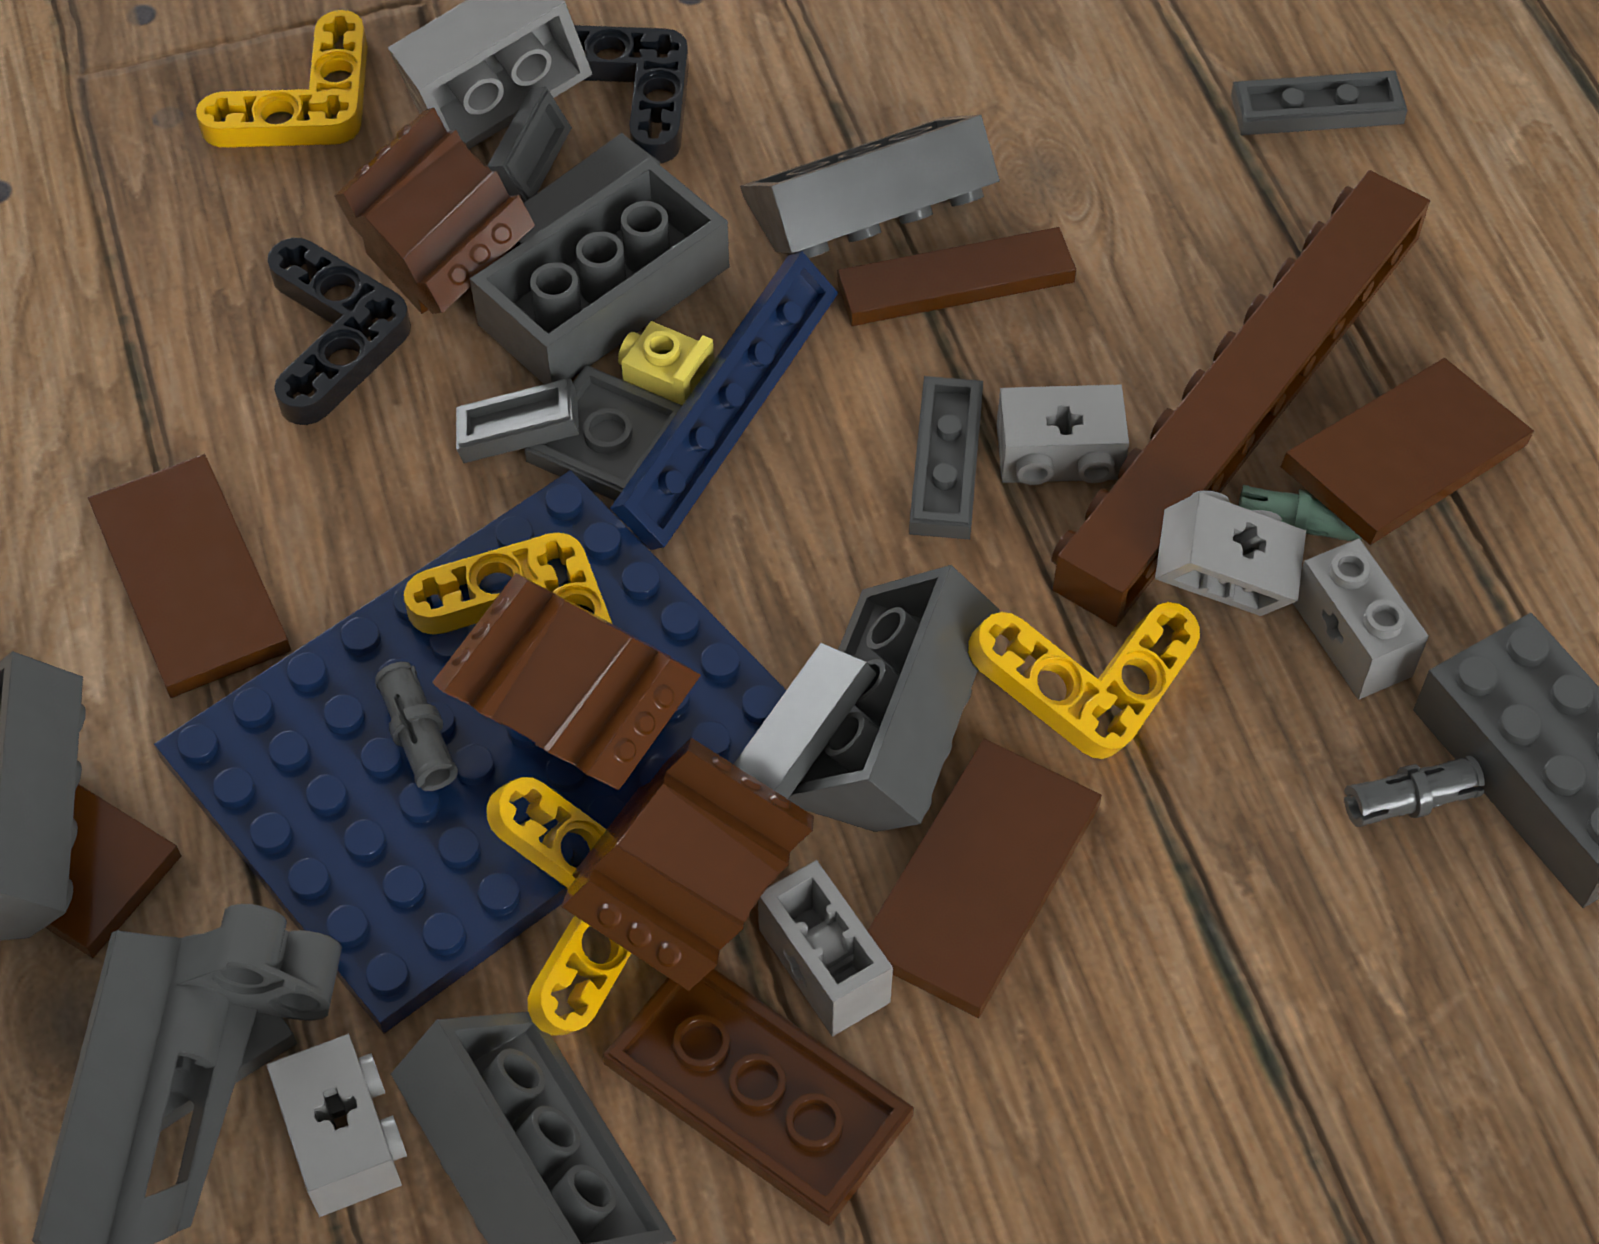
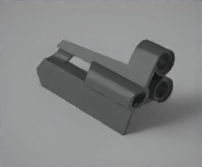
(163, 1023)

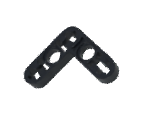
(649, 74)
(350, 328)

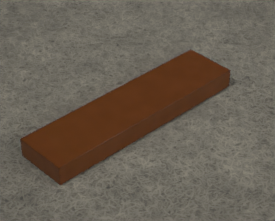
(955, 276)

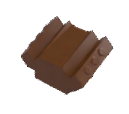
(432, 213)
(567, 680)
(686, 862)

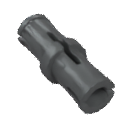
(416, 726)
(1414, 791)

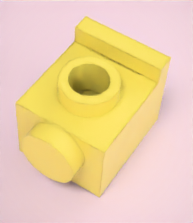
(665, 361)

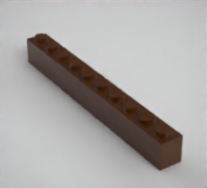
(1240, 394)

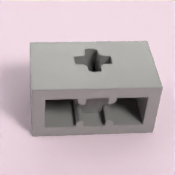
(1061, 433)
(1231, 553)
(1359, 618)
(825, 948)
(346, 1162)

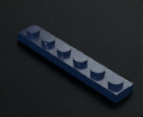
(724, 402)

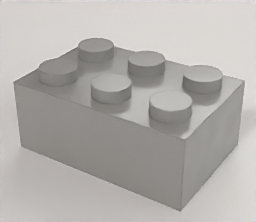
(485, 60)

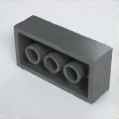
(601, 272)
(1535, 733)

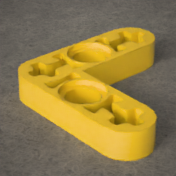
(318, 101)
(525, 558)
(1085, 694)
(524, 838)

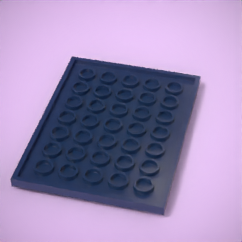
(412, 877)

